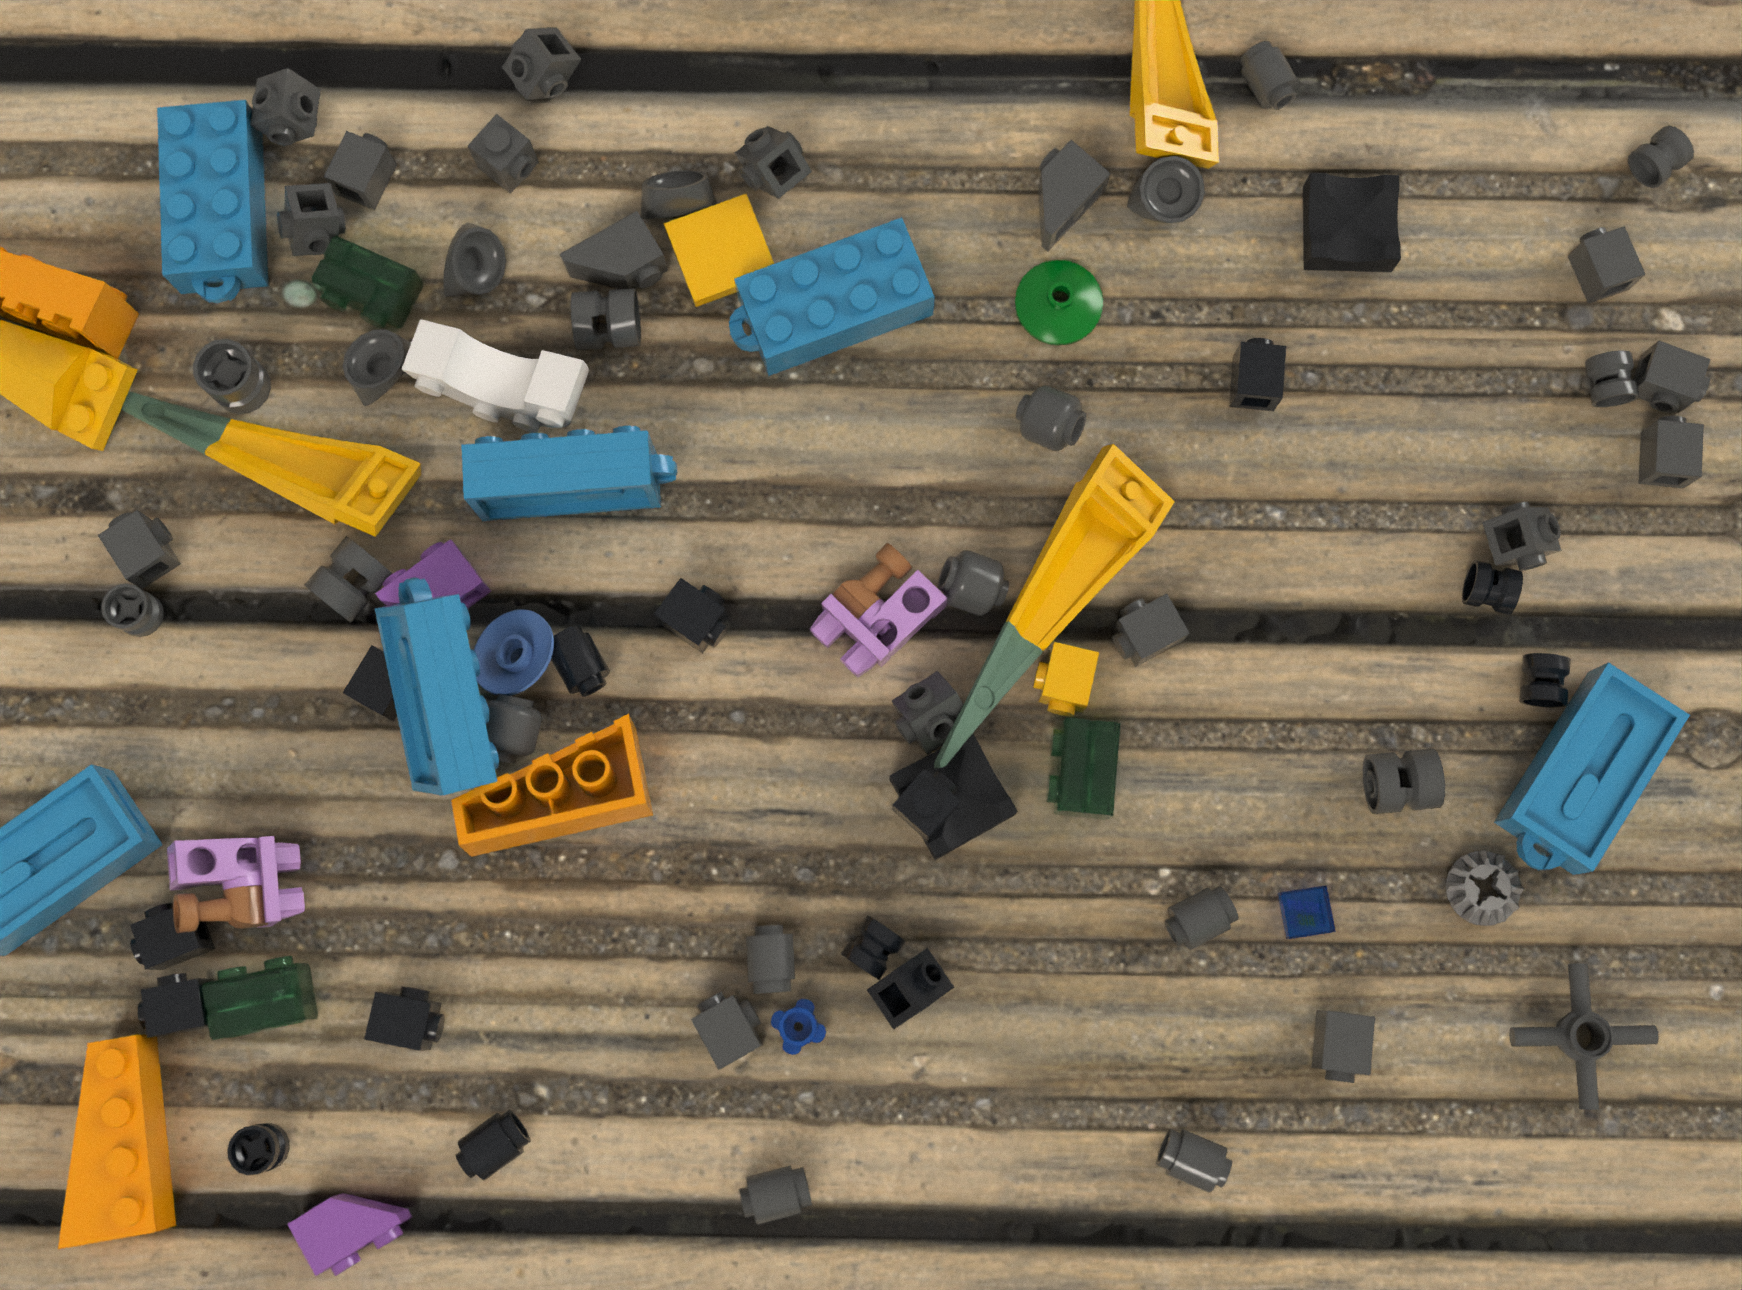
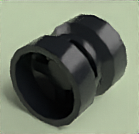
(1492, 587)
(1545, 680)
(873, 947)
(249, 1152)

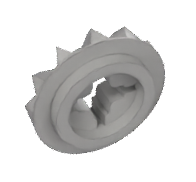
(1464, 893)

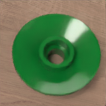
(1056, 321)

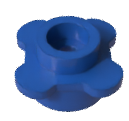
(793, 1039)

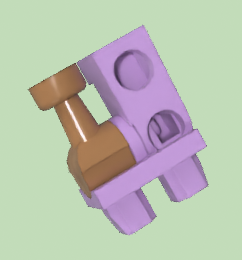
(873, 624)
(248, 877)

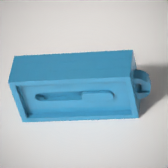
(212, 199)
(832, 297)
(564, 474)
(436, 690)
(1590, 771)
(67, 851)

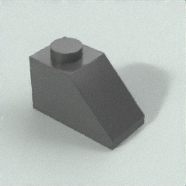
(1067, 189)
(618, 256)

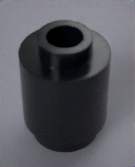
(579, 661)
(492, 1145)

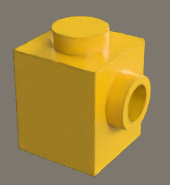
(1066, 679)

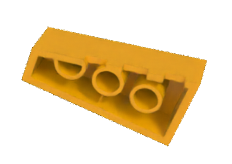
(64, 304)
(559, 794)
(120, 1147)

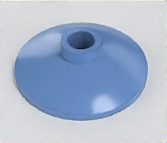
(514, 652)

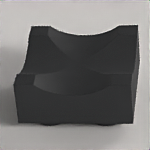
(1351, 223)
(980, 794)

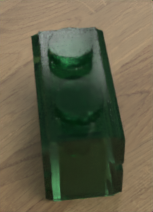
(367, 283)
(1085, 768)
(259, 1000)

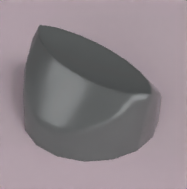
(1168, 191)
(676, 194)
(473, 262)
(375, 363)

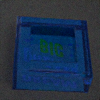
(1306, 912)

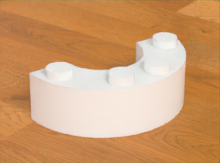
(493, 381)

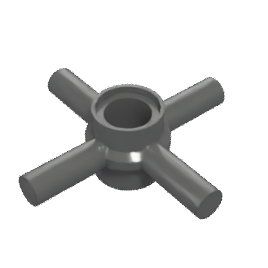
(1602, 1036)

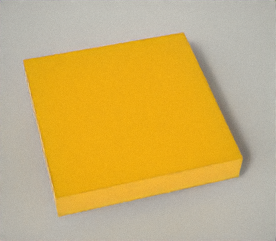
(718, 247)

